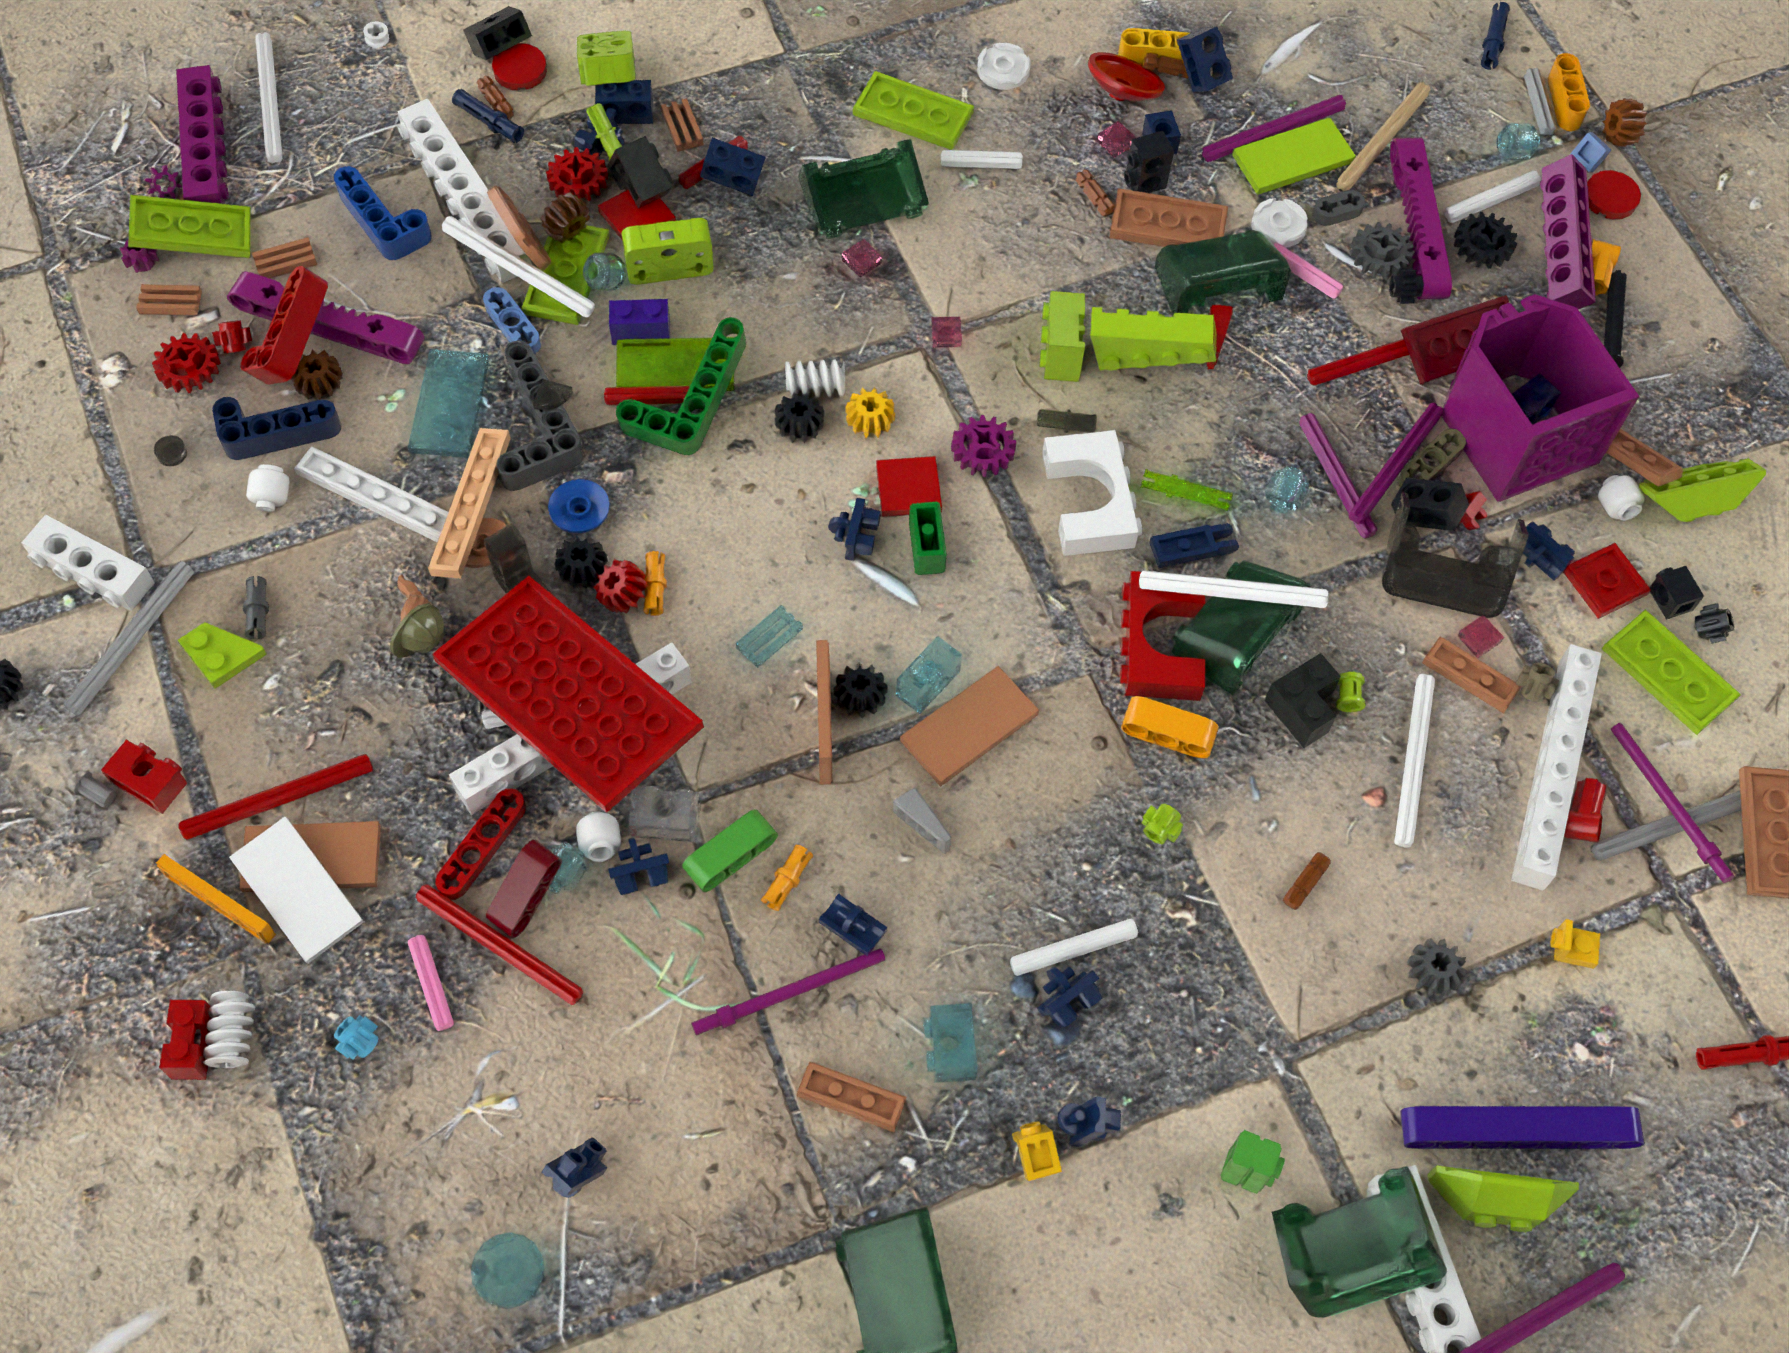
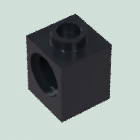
(1675, 591)

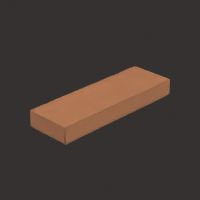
(1643, 459)
(1471, 674)
(851, 1096)

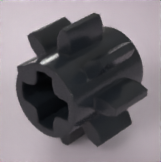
(1406, 286)
(1714, 623)

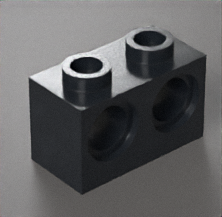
(1149, 163)
(1433, 503)

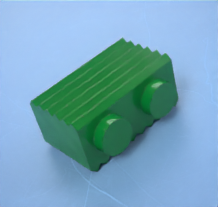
(927, 538)

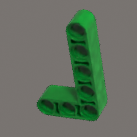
(697, 397)

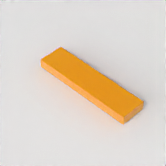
(215, 899)

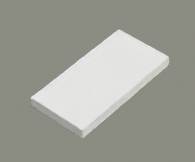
(296, 889)

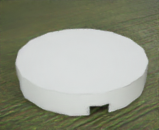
(1003, 66)
(1280, 221)

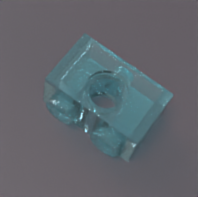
(928, 674)
(957, 1023)

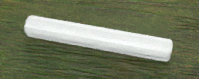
(1492, 196)
(1074, 947)

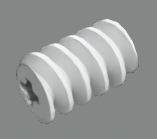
(815, 379)
(227, 1029)

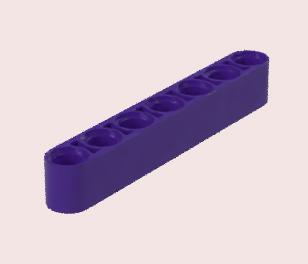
(1521, 1127)

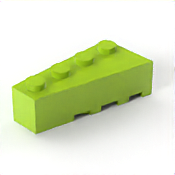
(1151, 339)

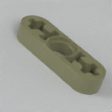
(1436, 450)

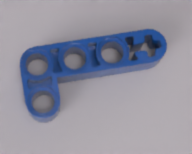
(390, 235)

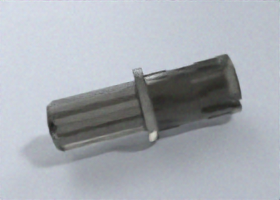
(1066, 420)

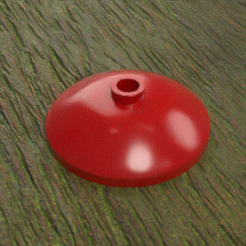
(1124, 78)

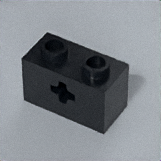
(497, 32)

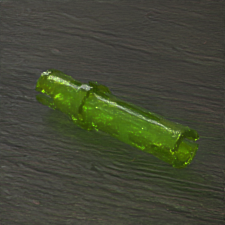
(1185, 489)

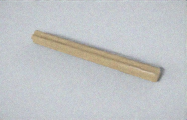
(1383, 137)

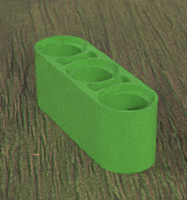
(730, 850)

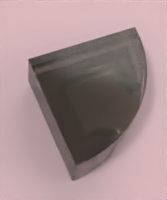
(551, 395)

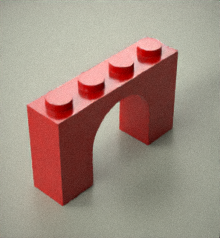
(1145, 669)

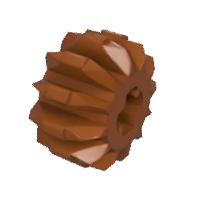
(1624, 122)

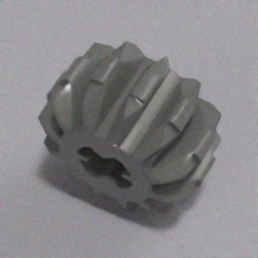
(1440, 956)

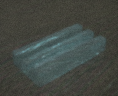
(763, 626)

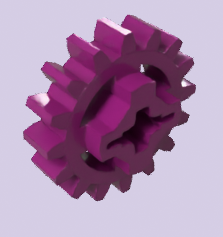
(983, 446)

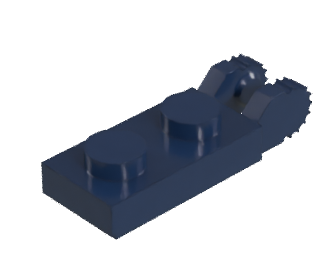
(1192, 544)

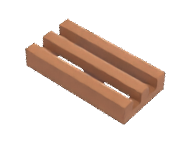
(677, 109)
(284, 255)
(171, 296)

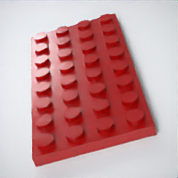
(568, 692)

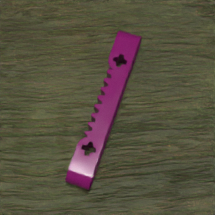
(1414, 181)
(371, 334)

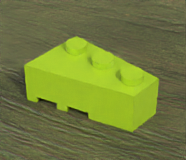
(1063, 336)

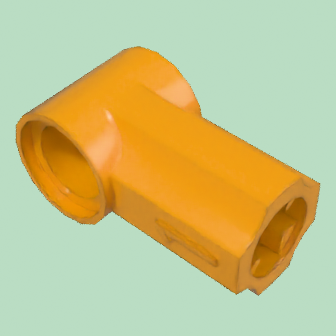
(1604, 261)

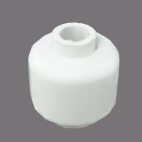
(268, 487)
(1621, 497)
(598, 836)

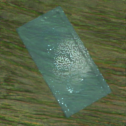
(449, 403)

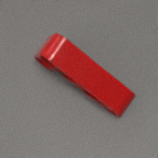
(289, 329)

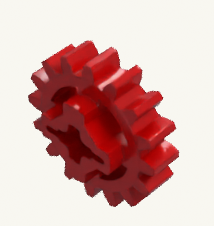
(577, 174)
(186, 362)

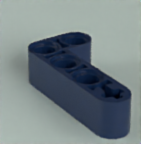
(273, 430)

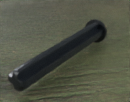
(1615, 316)

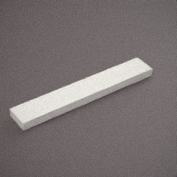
(372, 493)

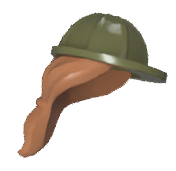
(420, 623)

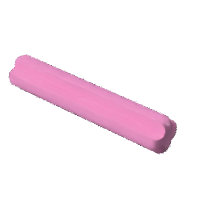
(1310, 273)
(430, 983)

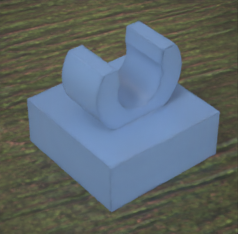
(1591, 151)

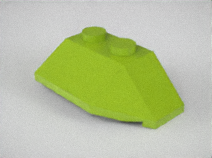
(1706, 489)
(1500, 1197)

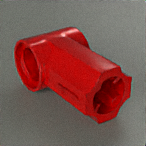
(1585, 816)

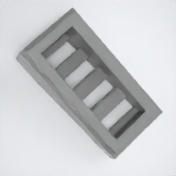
(919, 816)

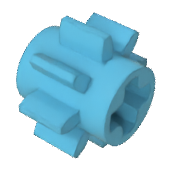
(356, 1037)

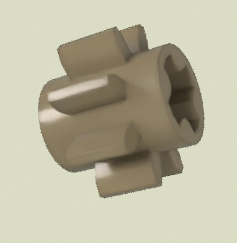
(1537, 682)

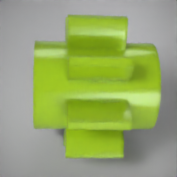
(1162, 824)

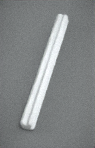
(268, 98)
(518, 266)
(1234, 589)
(1414, 761)

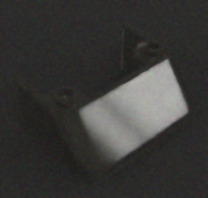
(1449, 581)

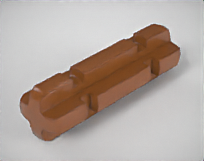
(1165, 65)
(494, 96)
(1095, 192)
(1307, 880)

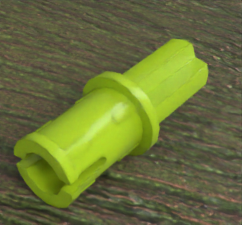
(604, 129)

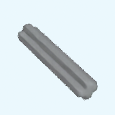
(1540, 102)

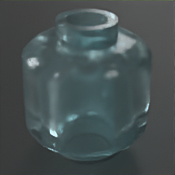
(1518, 141)
(604, 271)
(1287, 489)
(571, 869)

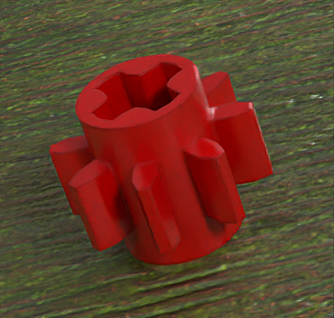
(232, 336)

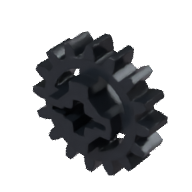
(1488, 241)

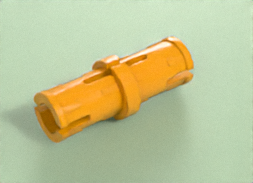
(656, 583)
(787, 877)

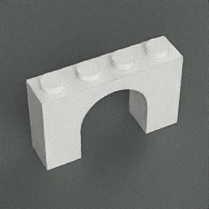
(1098, 457)

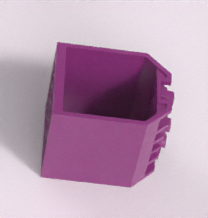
(1498, 435)

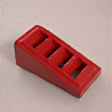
(1222, 318)

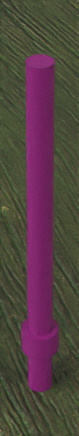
(1706, 850)
(726, 1015)

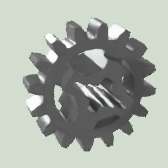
(1381, 250)

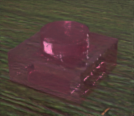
(1115, 139)
(861, 258)
(946, 332)
(1480, 636)

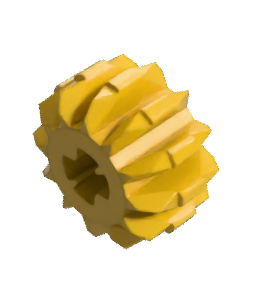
(870, 412)

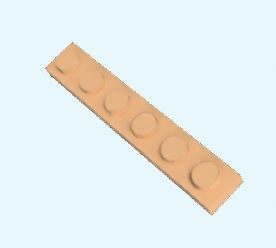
(469, 504)

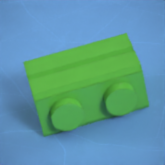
(1252, 1162)

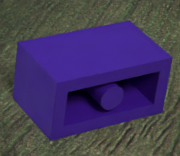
(639, 319)

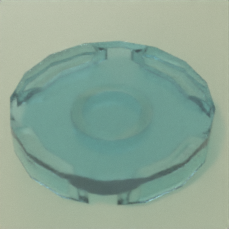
(507, 1270)

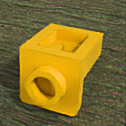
(1575, 945)
(1037, 1150)

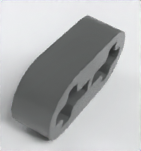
(1339, 209)

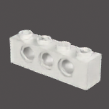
(51, 537)

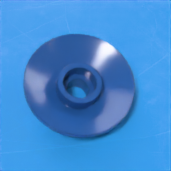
(575, 496)

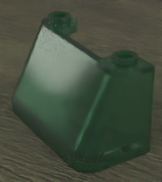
(864, 190)
(1221, 267)
(1236, 631)
(1359, 1248)
(898, 1285)

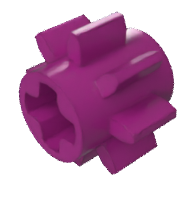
(168, 177)
(140, 258)

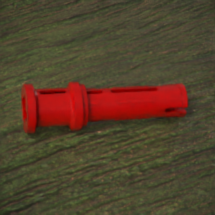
(1765, 1050)

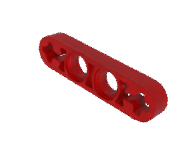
(476, 841)

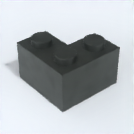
(638, 169)
(1300, 696)

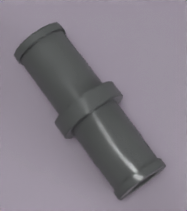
(255, 607)

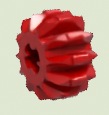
(620, 586)

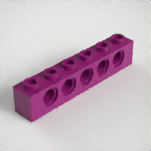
(200, 135)
(1568, 233)

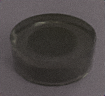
(170, 450)

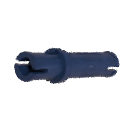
(1493, 43)
(495, 120)

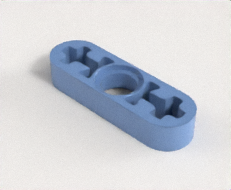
(510, 309)

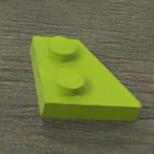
(219, 652)

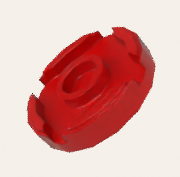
(519, 67)
(1613, 194)

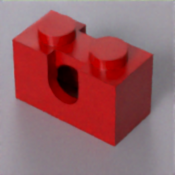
(155, 789)
(181, 1057)

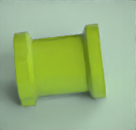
(1351, 692)

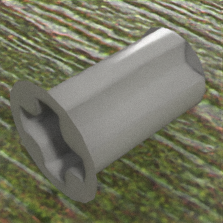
(95, 790)

